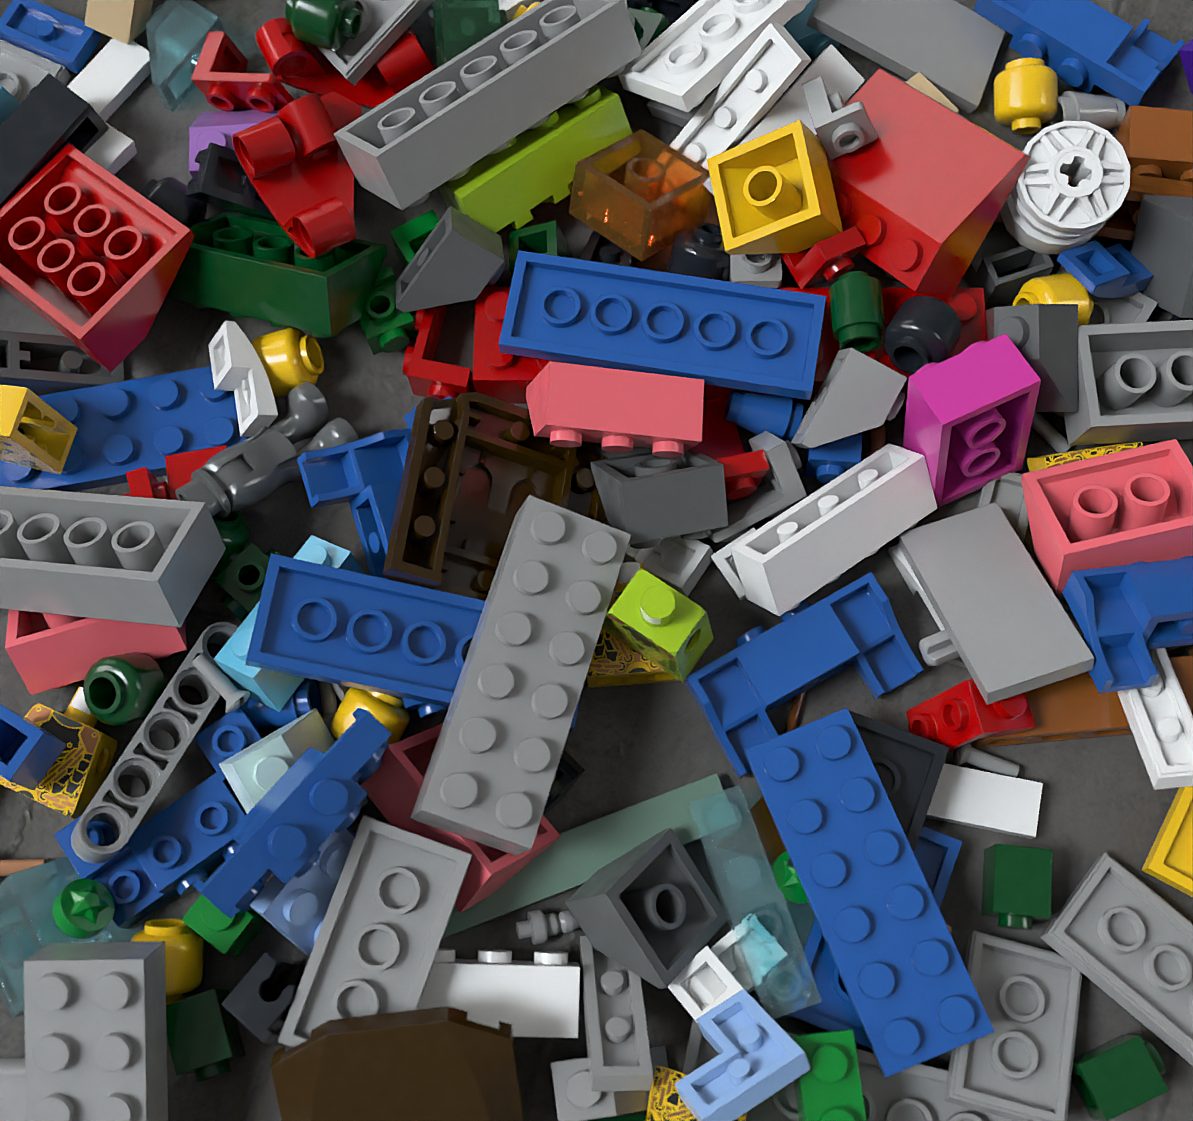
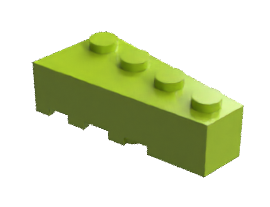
(538, 162)

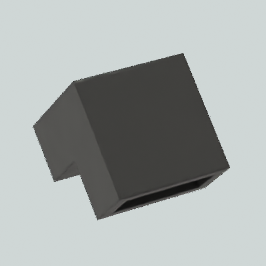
(1003, 268)

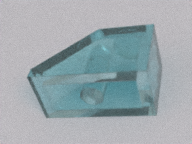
(174, 45)

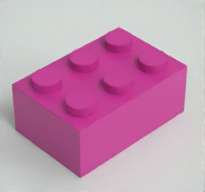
(971, 416)

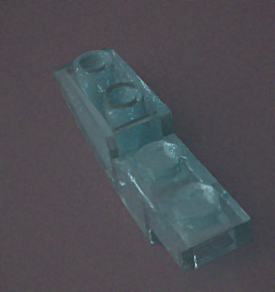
(754, 903)

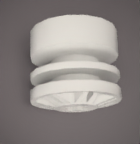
(1050, 213)

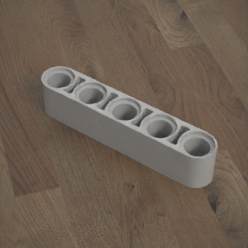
(147, 761)

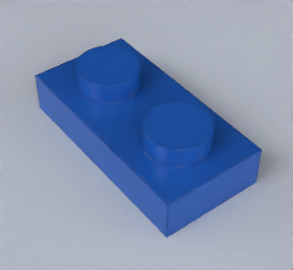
(48, 33)

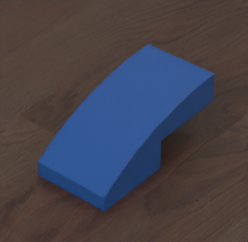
(1106, 271)

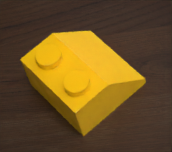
(775, 193)

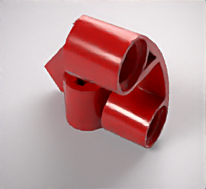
(311, 71)
(303, 170)

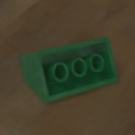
(262, 274)

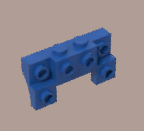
(1085, 44)
(368, 478)
(1127, 613)
(794, 656)
(298, 816)
(178, 842)

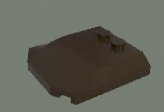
(466, 480)
(401, 1069)

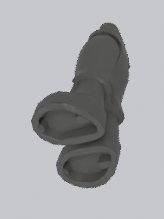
(267, 459)

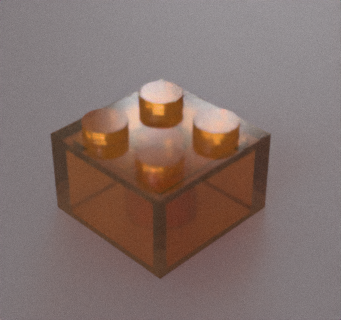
(640, 193)

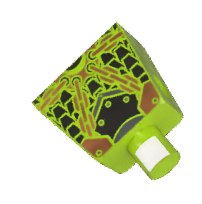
(659, 624)

